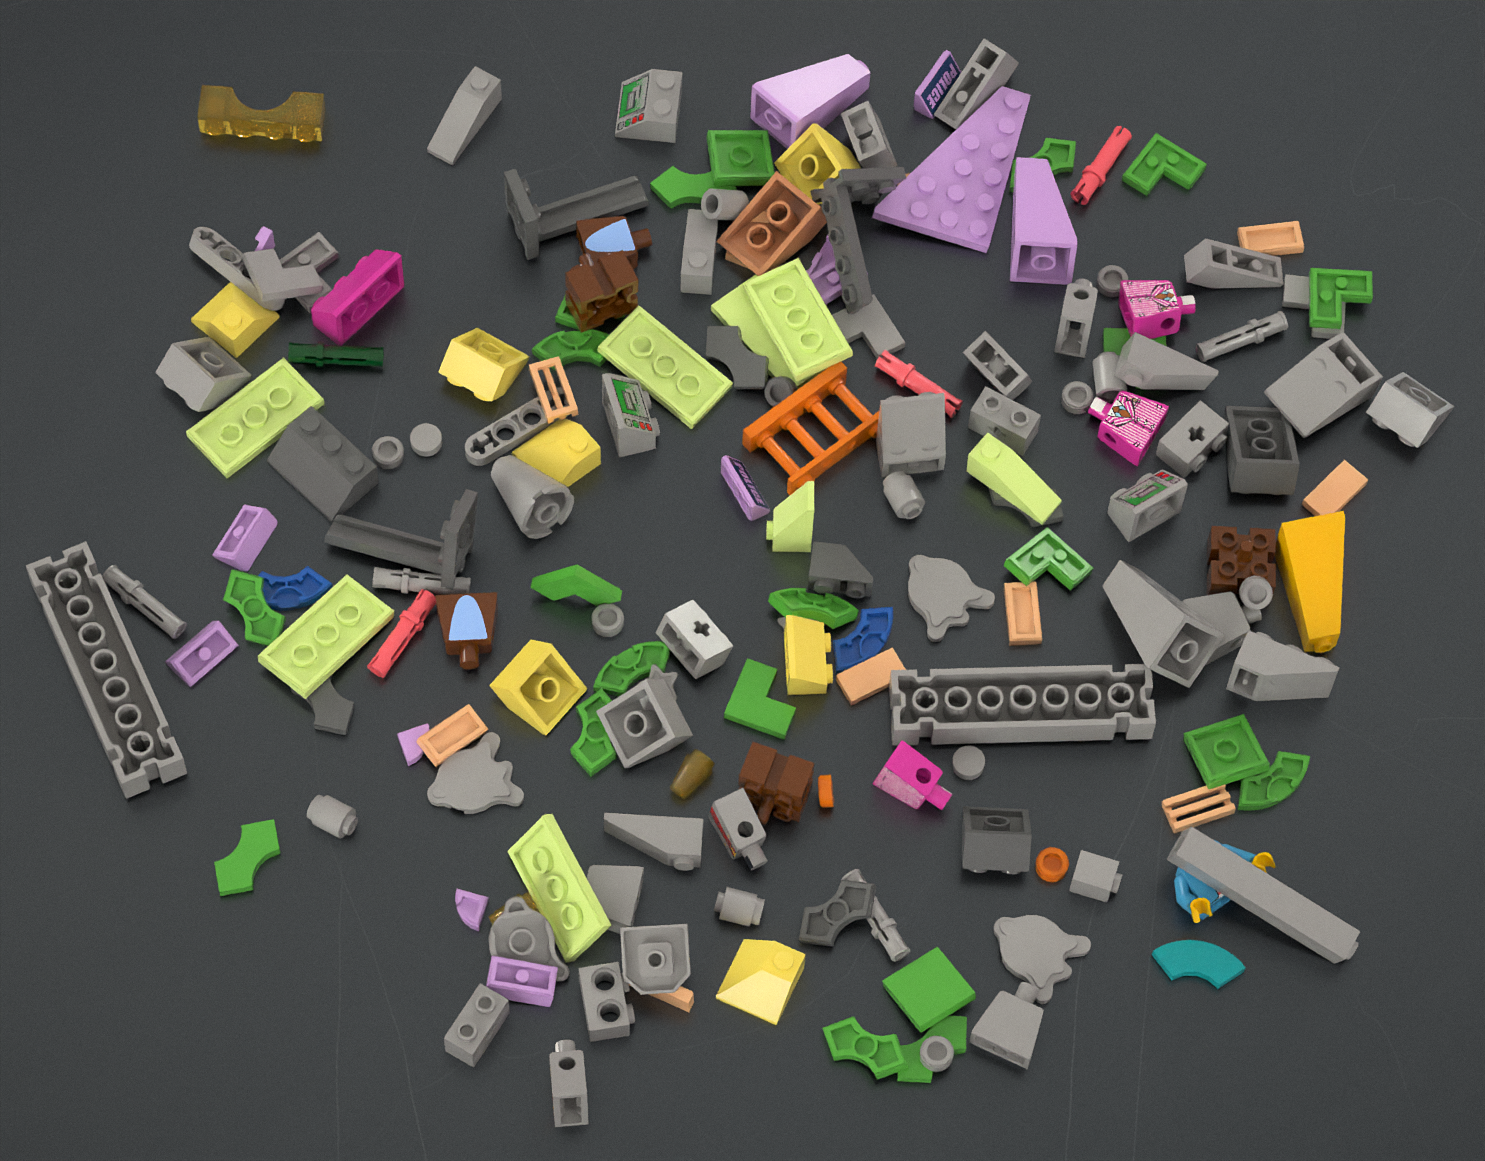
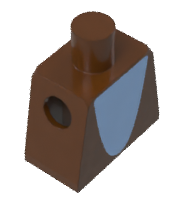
(611, 235)
(468, 625)

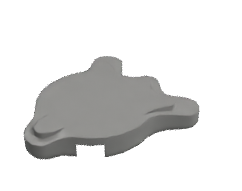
(942, 593)
(474, 780)
(525, 936)
(1037, 951)

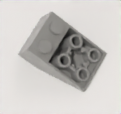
(1324, 385)
(911, 434)
(1279, 671)

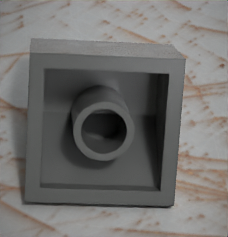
(996, 839)

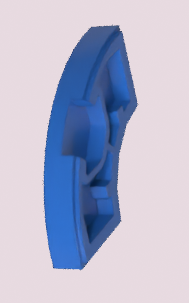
(294, 590)
(866, 639)

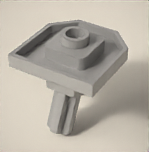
(655, 957)

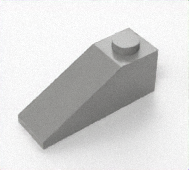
(979, 80)
(465, 115)
(698, 253)
(1229, 266)
(1156, 366)
(664, 838)

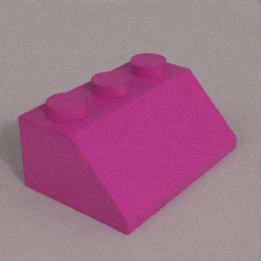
(358, 295)

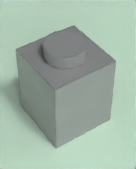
(1095, 876)

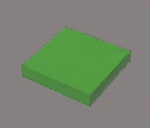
(740, 157)
(1226, 751)
(929, 989)

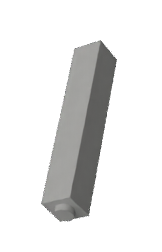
(1264, 896)

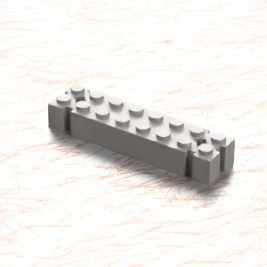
(106, 670)
(1021, 704)

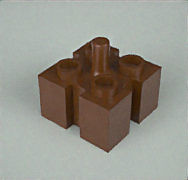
(600, 289)
(1239, 556)
(776, 783)

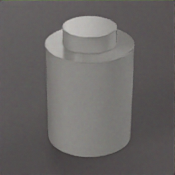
(723, 204)
(1106, 384)

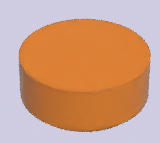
(825, 790)
(1052, 864)

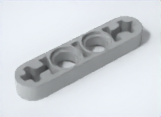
(213, 249)
(513, 421)

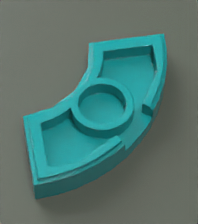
(1199, 960)

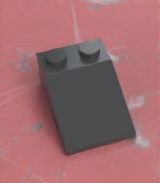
(1260, 451)

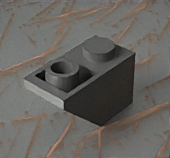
(838, 571)

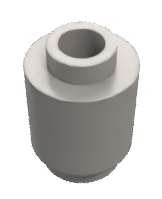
(903, 495)
(332, 816)
(739, 907)

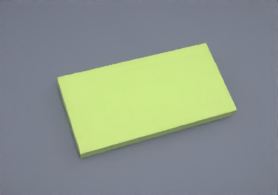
(737, 310)
(797, 319)
(665, 367)
(253, 417)
(326, 636)
(559, 887)

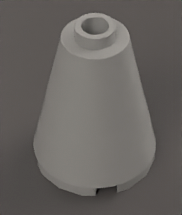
(531, 496)

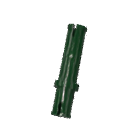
(335, 354)

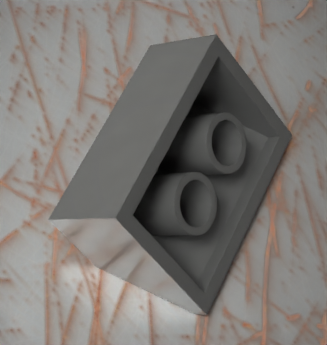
(323, 464)

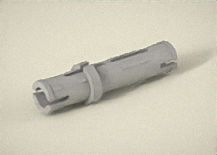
(1254, 331)
(415, 581)
(133, 593)
(882, 926)

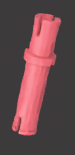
(1095, 173)
(909, 377)
(409, 623)

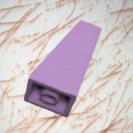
(806, 96)
(1041, 229)

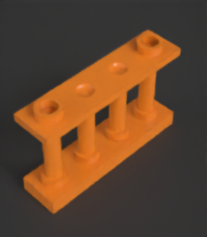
(809, 399)

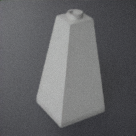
(1161, 626)

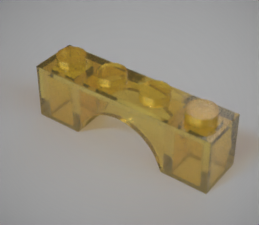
(296, 118)

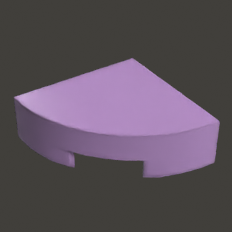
(265, 239)
(409, 745)
(471, 908)

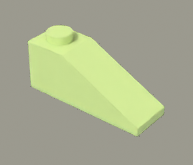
(1011, 478)
(793, 521)

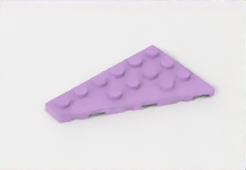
(962, 181)

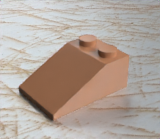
(768, 245)

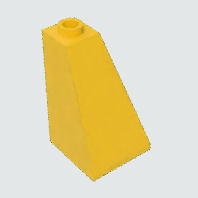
(1312, 573)

